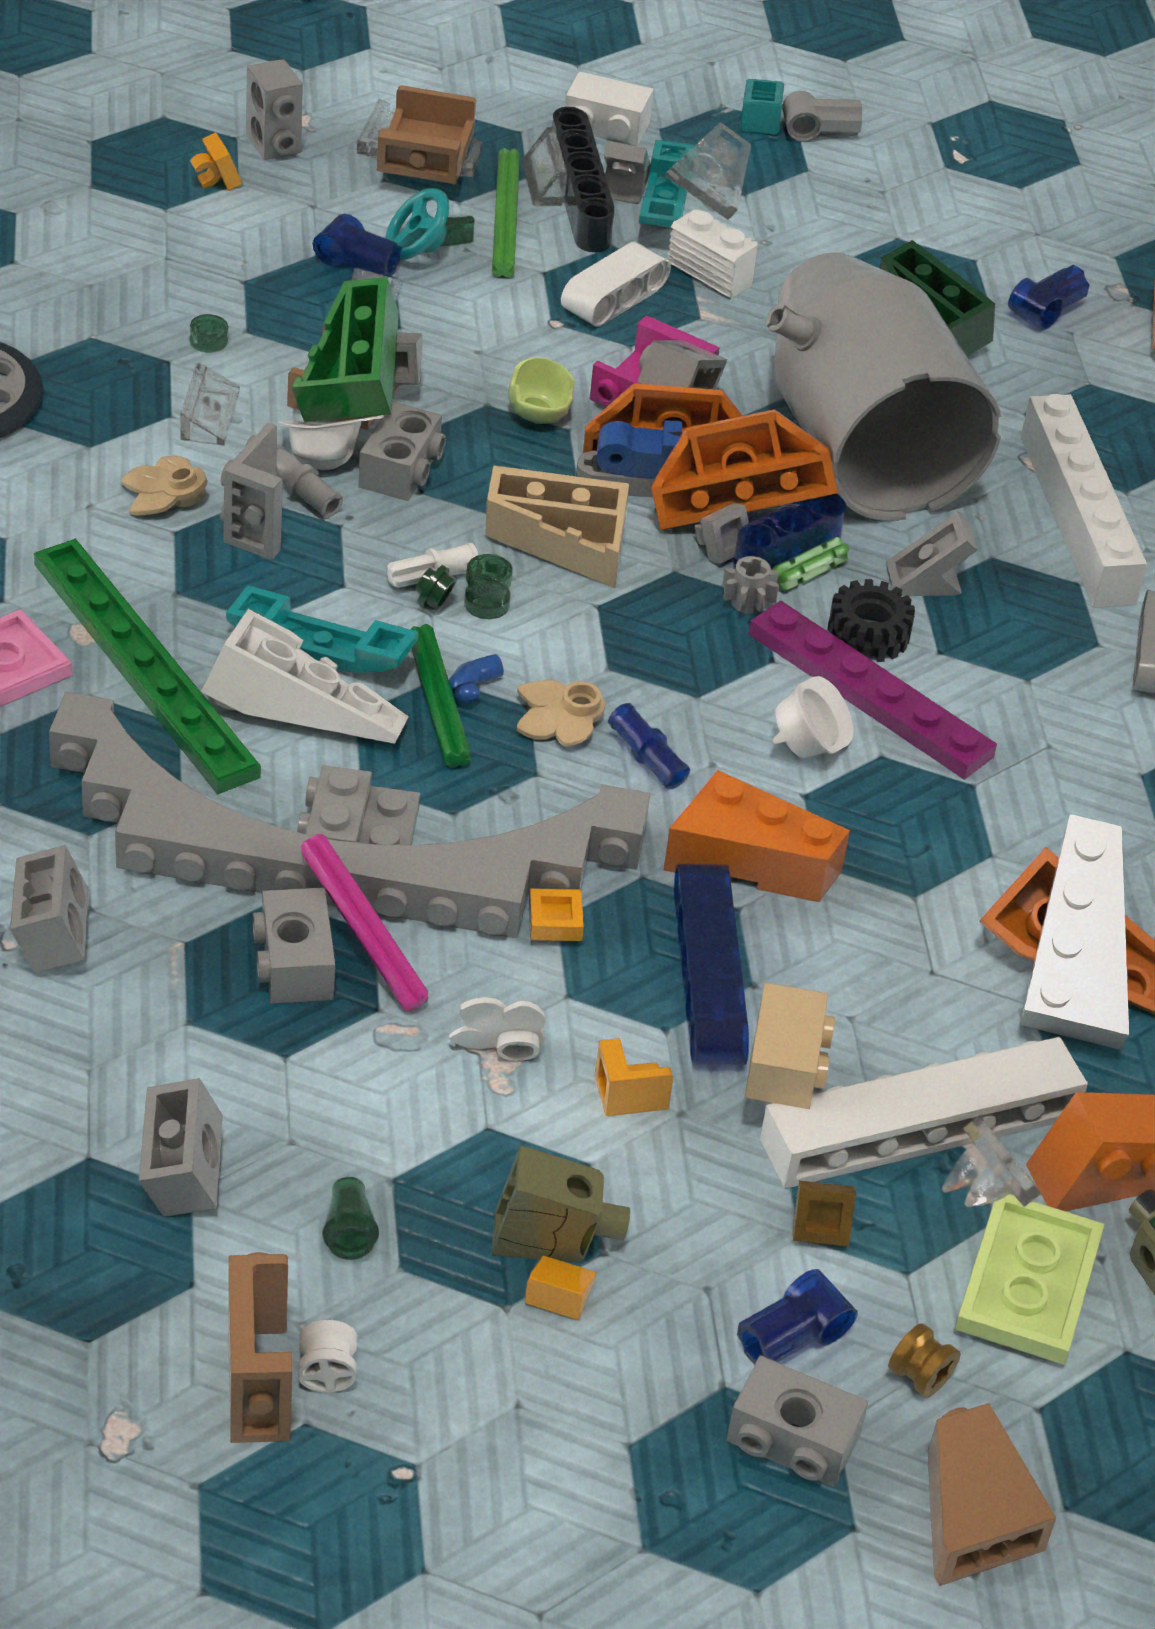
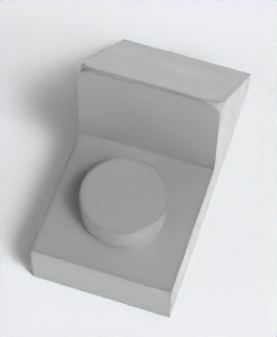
(626, 171)
(929, 562)

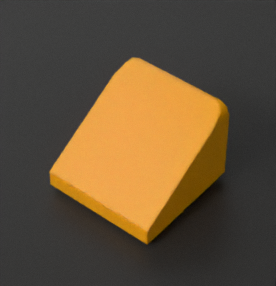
(559, 1287)

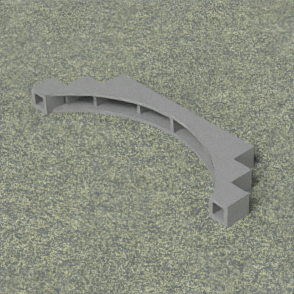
(455, 884)

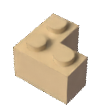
(787, 1046)

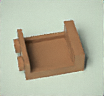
(427, 135)
(258, 1381)

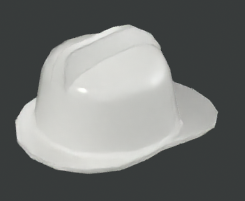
(324, 443)
(814, 719)

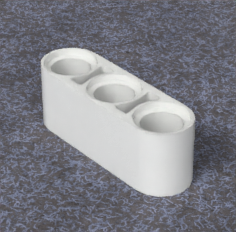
(615, 283)

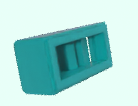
(762, 106)

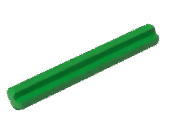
(440, 698)

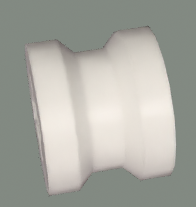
(327, 1356)

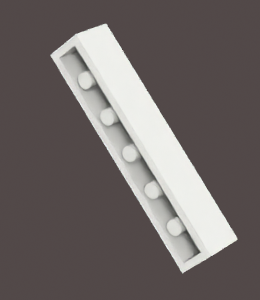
(1083, 501)
(919, 1111)

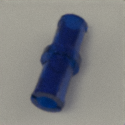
(649, 746)

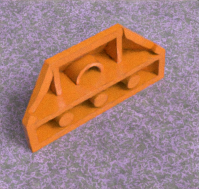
(652, 404)
(744, 461)

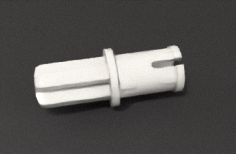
(410, 570)

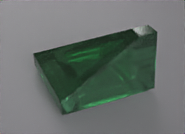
(459, 229)

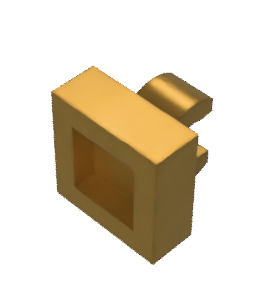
(823, 1213)

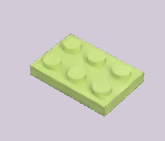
(1030, 1278)

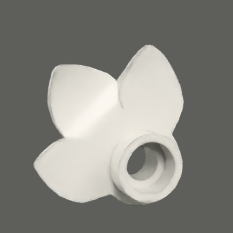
(511, 1029)

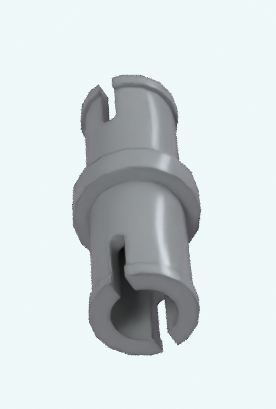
(304, 483)

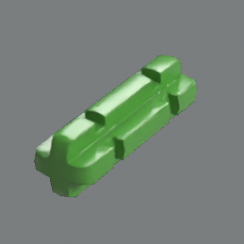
(811, 563)

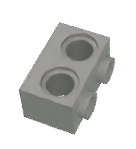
(274, 109)
(401, 451)
(49, 909)

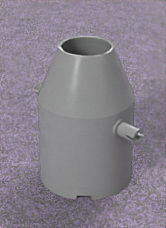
(881, 387)

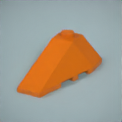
(1019, 921)

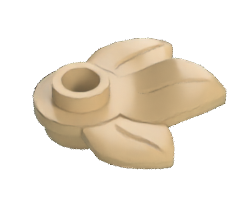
(164, 485)
(560, 710)

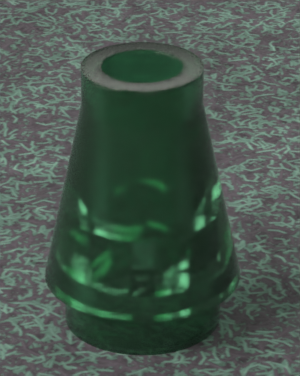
(350, 1223)

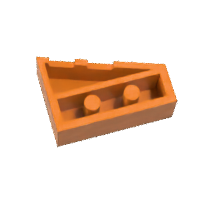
(758, 839)
(1097, 1151)

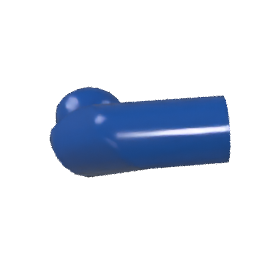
(470, 673)

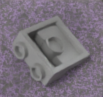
(354, 811)

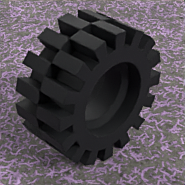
(876, 603)

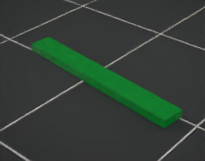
(148, 667)

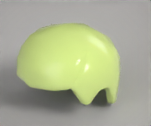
(541, 390)

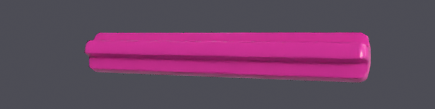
(364, 922)

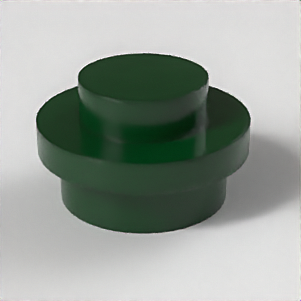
(435, 587)

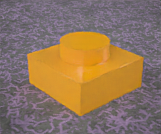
(556, 914)

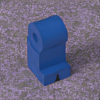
(637, 450)

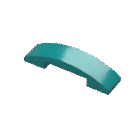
(663, 198)
(353, 650)

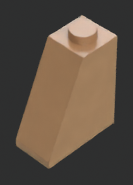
(981, 1497)

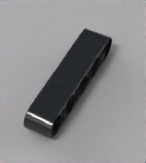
(586, 187)

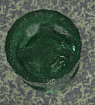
(488, 586)

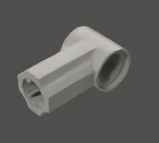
(821, 116)

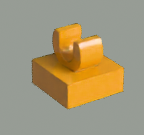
(218, 164)

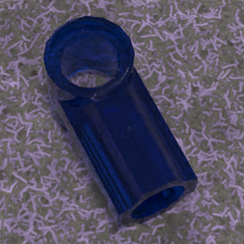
(349, 242)
(1044, 300)
(805, 1314)

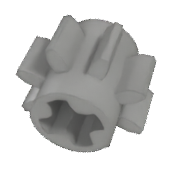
(750, 585)

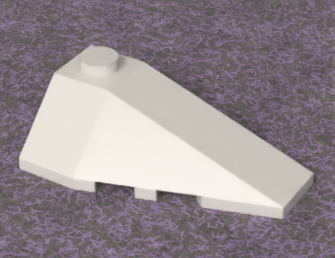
(273, 679)

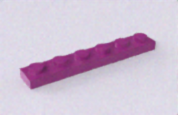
(873, 689)

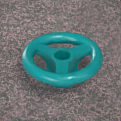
(422, 230)

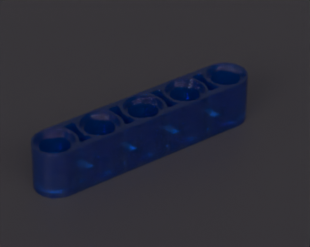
(710, 965)

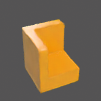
(630, 1087)

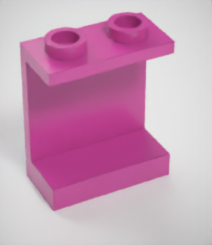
(611, 382)

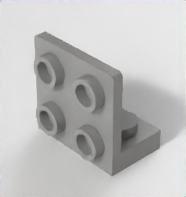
(254, 496)

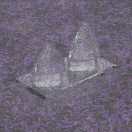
(989, 1170)

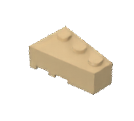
(559, 519)

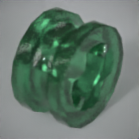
(217, 330)

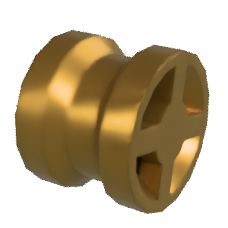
(924, 1360)

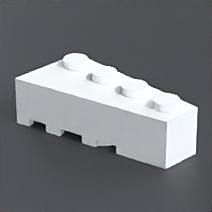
(1081, 951)

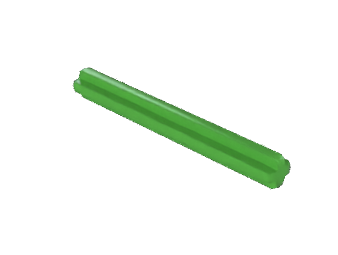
(506, 213)

